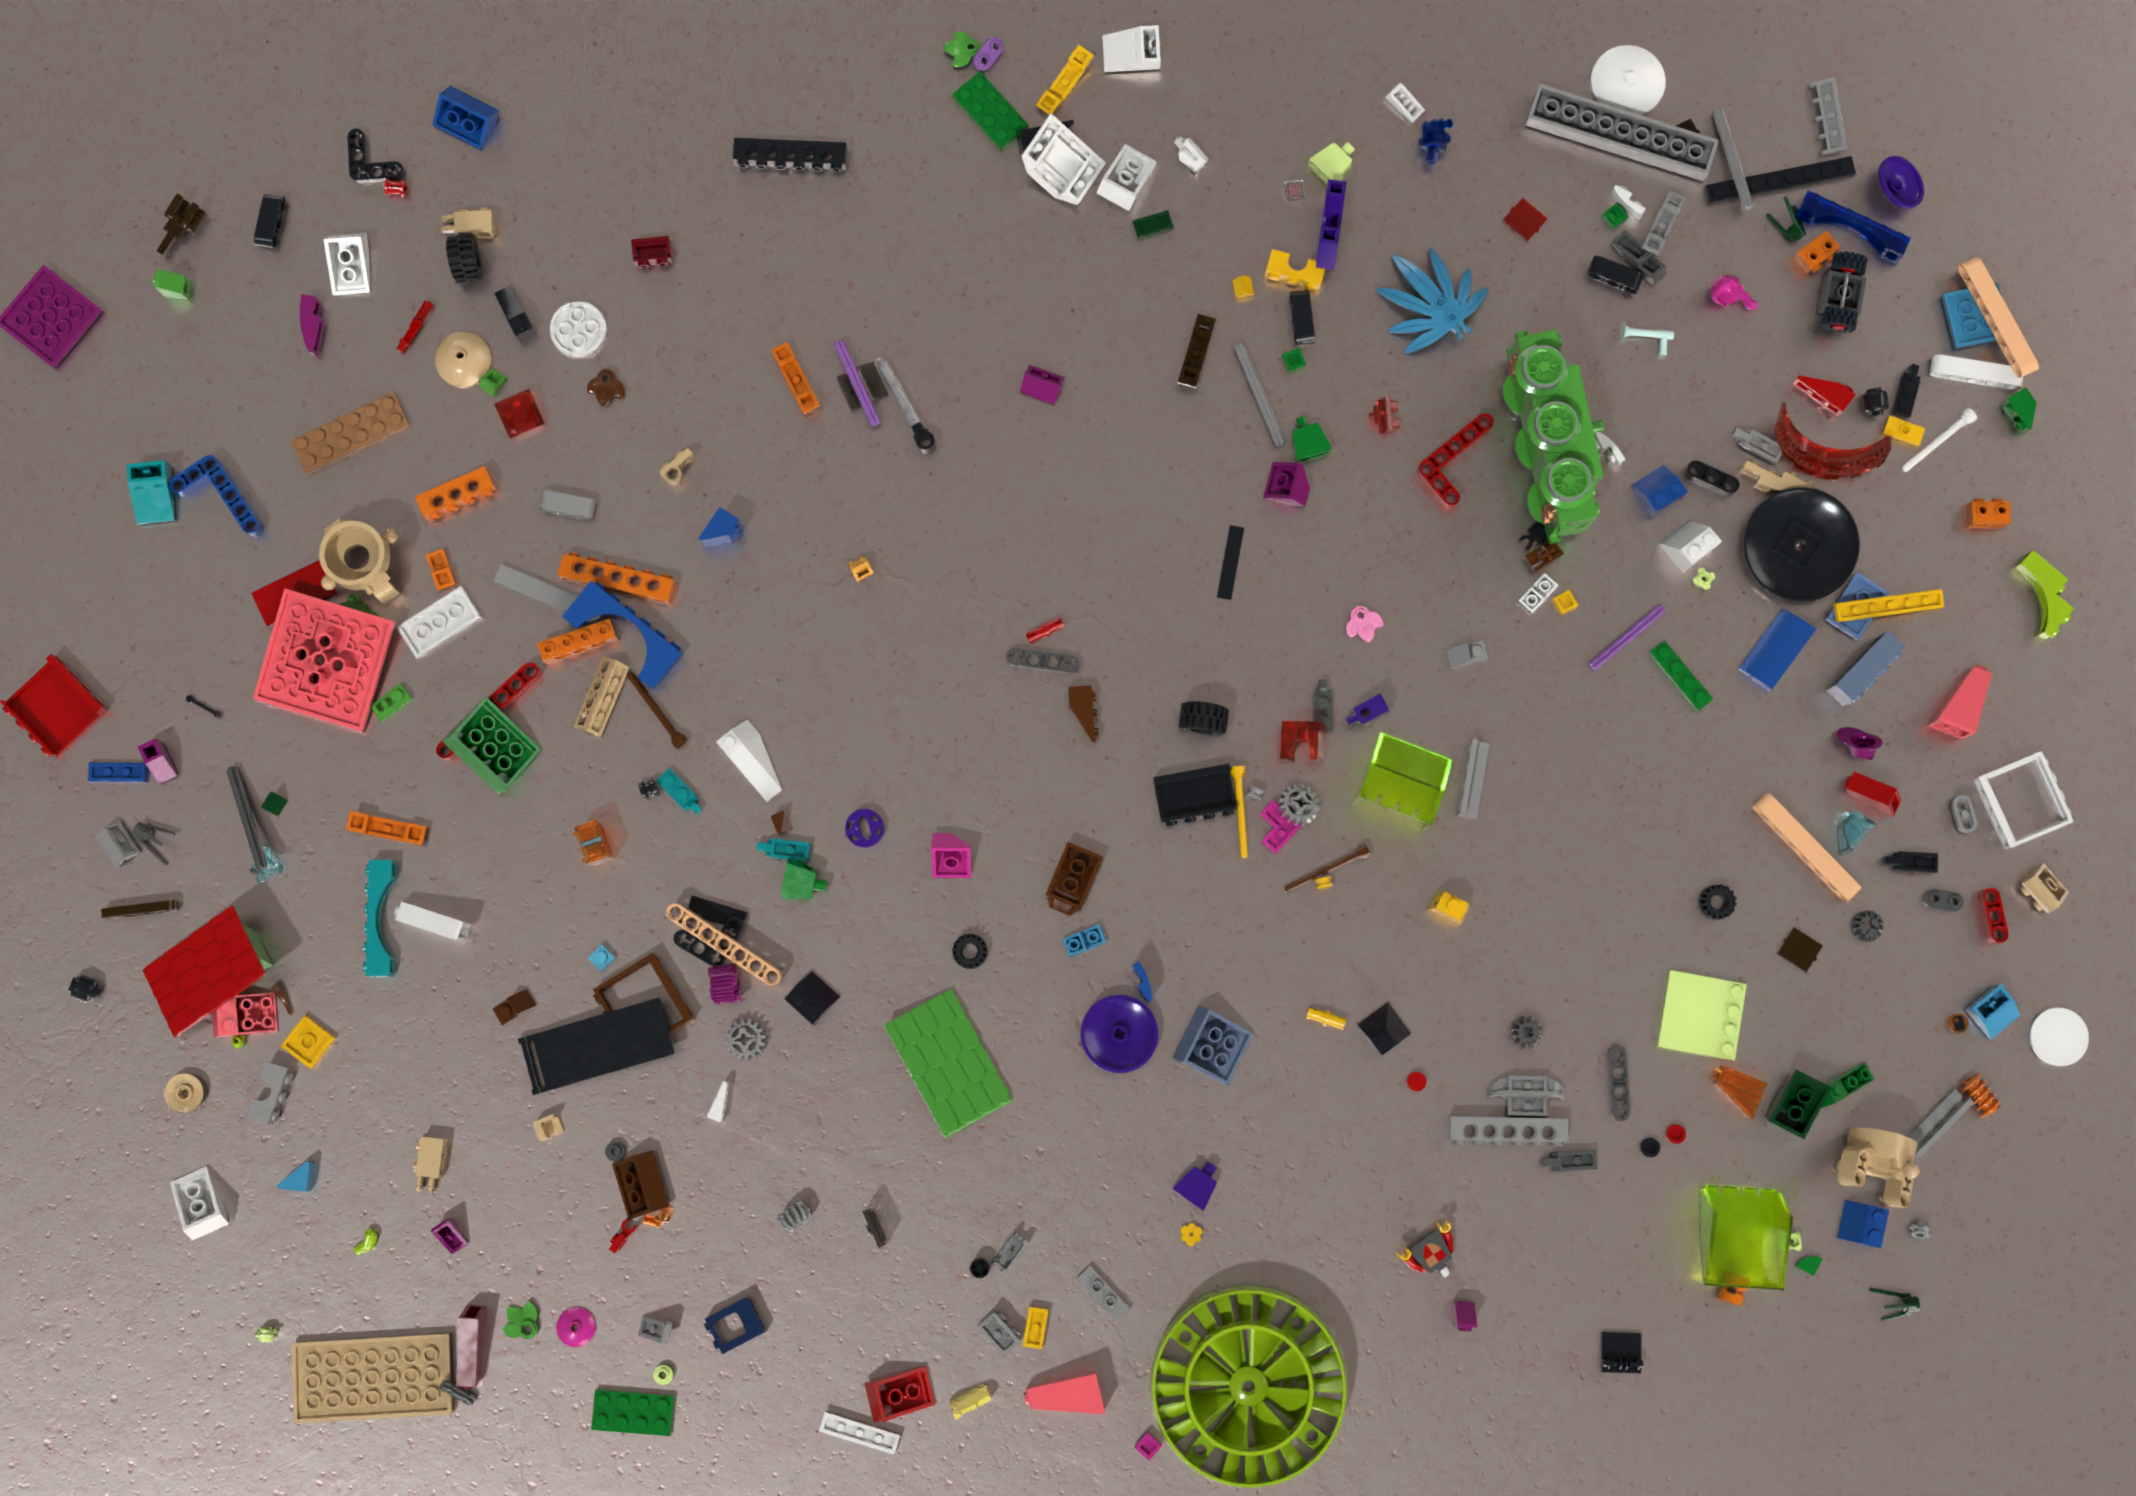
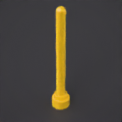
(1238, 773)

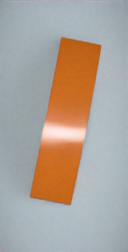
(795, 377)
(386, 828)

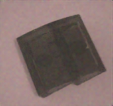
(871, 381)

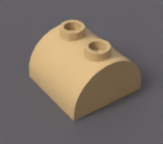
(2044, 888)

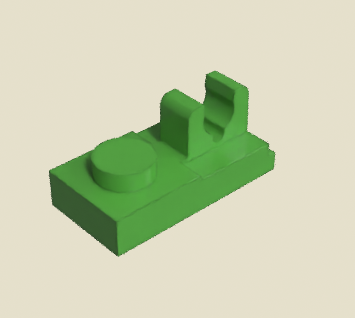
(391, 702)

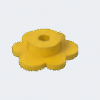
(1191, 1240)

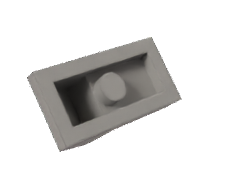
(1466, 654)
(655, 1329)

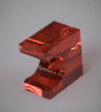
(1299, 732)

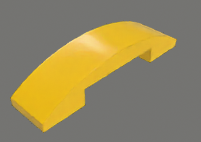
(1066, 81)

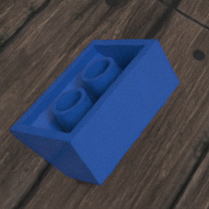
(465, 117)

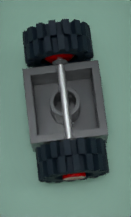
(1843, 292)

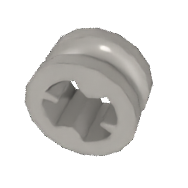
(1254, 793)

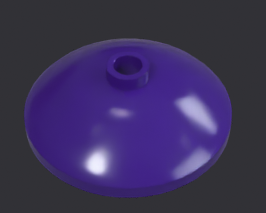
(1901, 182)

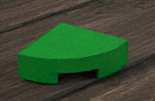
(1809, 1264)

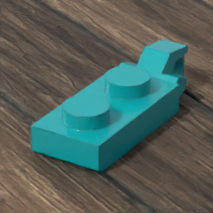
(679, 791)
(785, 849)

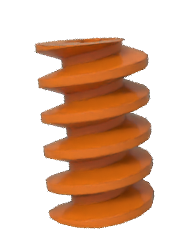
(1981, 1094)

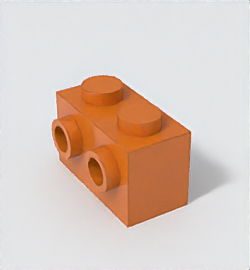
(1816, 253)
(1988, 513)

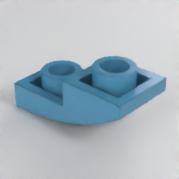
(1085, 940)

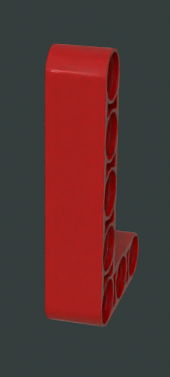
(1449, 455)

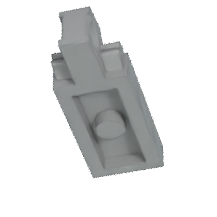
(1758, 444)

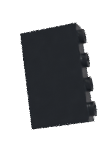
(1195, 795)

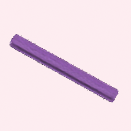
(857, 383)
(1625, 638)

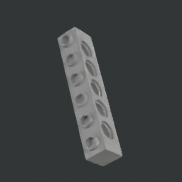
(1558, 1126)

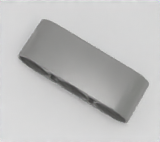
(567, 505)

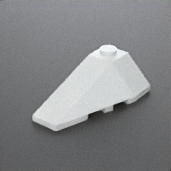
(749, 754)

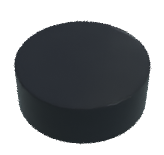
(1649, 1147)

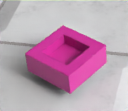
(1148, 1446)

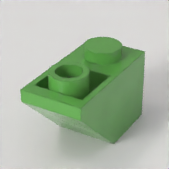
(171, 284)

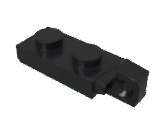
(1906, 392)
(1913, 861)

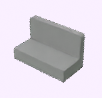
(117, 843)

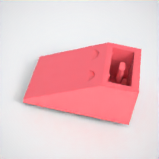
(247, 1012)

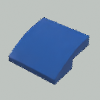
(1144, 988)

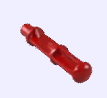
(415, 325)

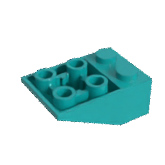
(151, 492)

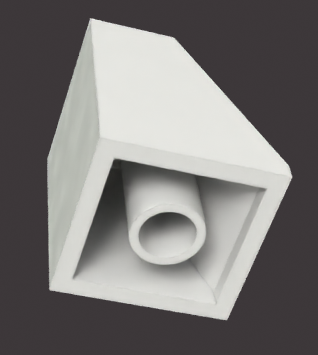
(1690, 544)

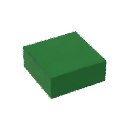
(1293, 360)

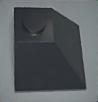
(1383, 1029)

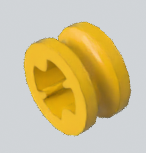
(1323, 882)

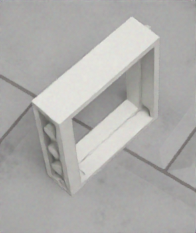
(1994, 810)

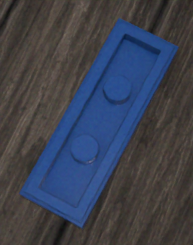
(118, 772)

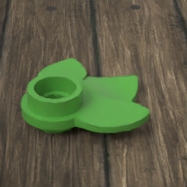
(959, 48)
(519, 1319)

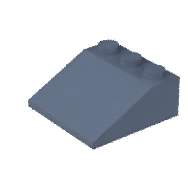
(1213, 1045)

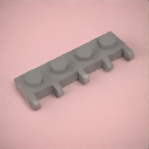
(1830, 115)

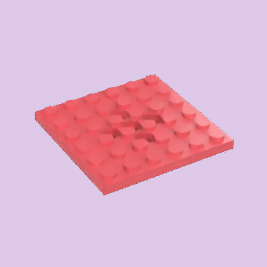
(355, 639)

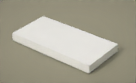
(439, 622)

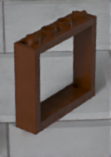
(652, 959)

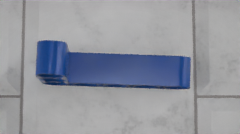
(224, 490)

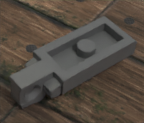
(1323, 705)
(1571, 1160)

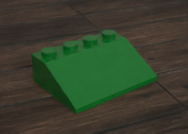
(491, 745)

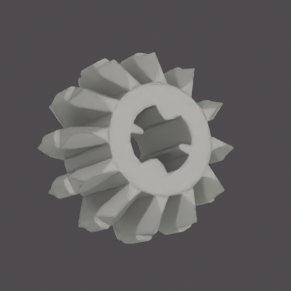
(794, 1216)

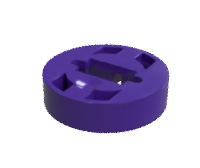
(855, 830)

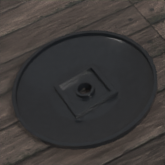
(1828, 538)

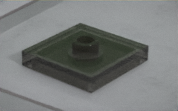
(874, 1227)

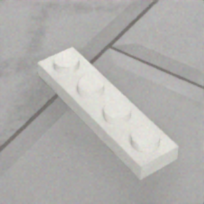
(859, 1433)

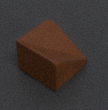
(781, 822)

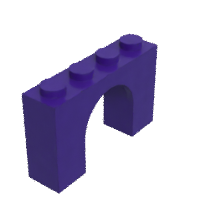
(1331, 224)

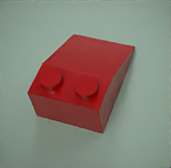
(899, 1394)

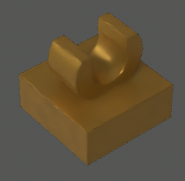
(860, 568)

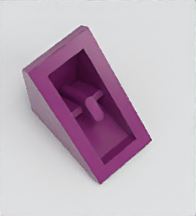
(450, 1235)

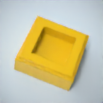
(1565, 602)

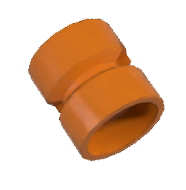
(1736, 1298)

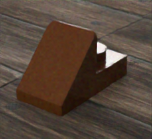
(514, 1007)

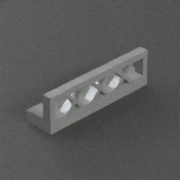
(1473, 779)
(1939, 1121)

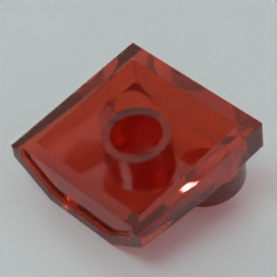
(519, 413)

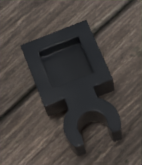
(1536, 534)

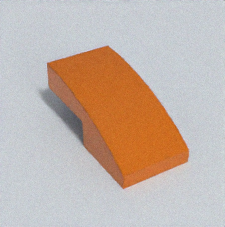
(440, 569)

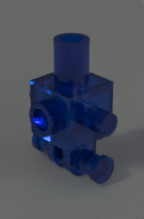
(1435, 138)

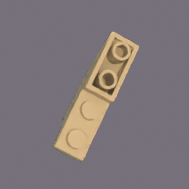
(1769, 481)

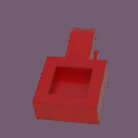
(619, 1240)

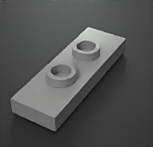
(1103, 1294)

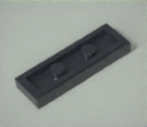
(715, 912)

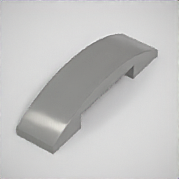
(1663, 222)

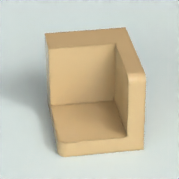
(548, 1127)

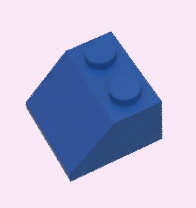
(1659, 489)
(721, 529)
(1863, 1224)

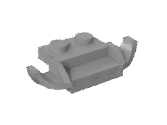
(1526, 1094)

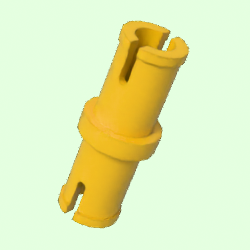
(1326, 1018)

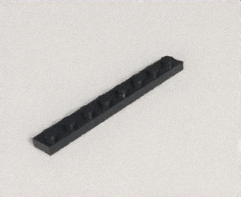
(1783, 179)

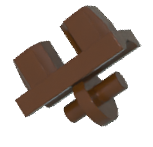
(1543, 555)

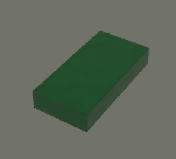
(1153, 224)

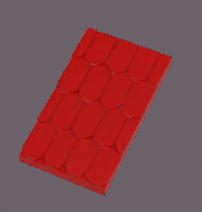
(206, 970)

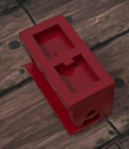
(651, 251)

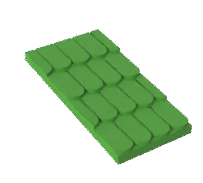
(947, 1063)

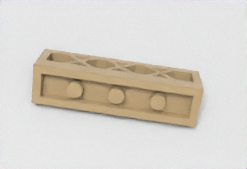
(604, 697)

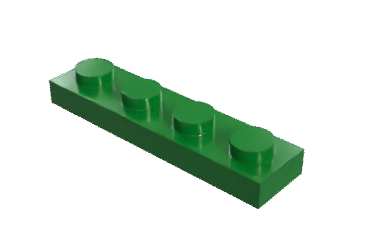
(1681, 676)

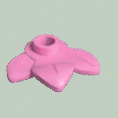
(1365, 626)

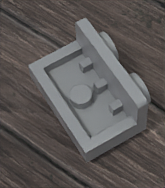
(999, 1333)

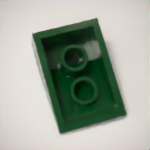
(1798, 1103)

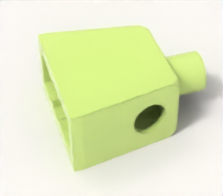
(1332, 161)

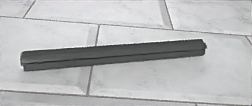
(247, 818)

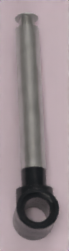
(906, 407)

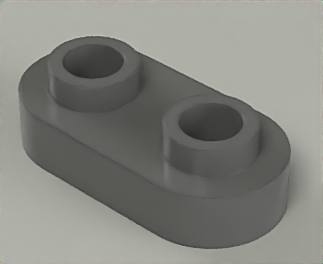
(1944, 900)

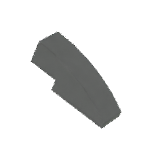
(1639, 258)

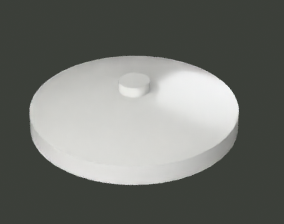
(1628, 79)

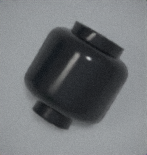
(1875, 401)
(83, 988)

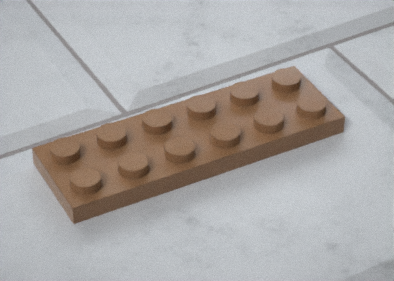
(350, 433)

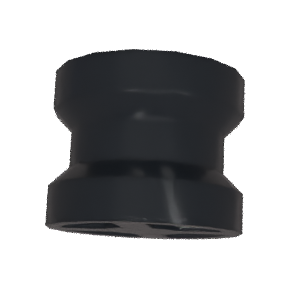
(648, 789)

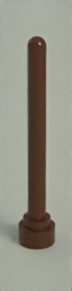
(677, 738)
(1361, 852)

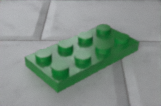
(989, 110)
(632, 1412)

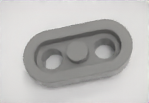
(1965, 814)

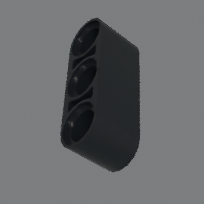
(269, 220)
(1615, 274)
(1302, 317)
(1720, 477)

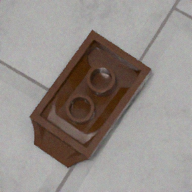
(1072, 879)

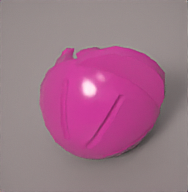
(1729, 289)

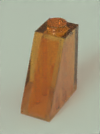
(1739, 1089)

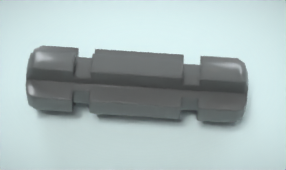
(457, 1392)

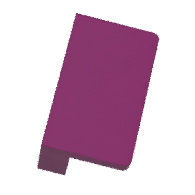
(1041, 384)

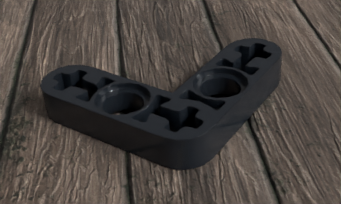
(363, 165)
(708, 951)

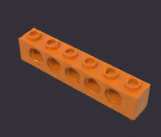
(662, 594)

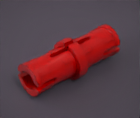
(1045, 629)

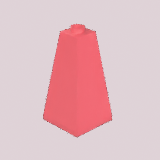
(1963, 706)
(1070, 1394)

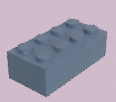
(1865, 668)

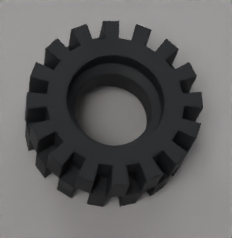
(1728, 896)
(981, 951)

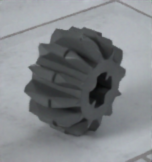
(1533, 1032)

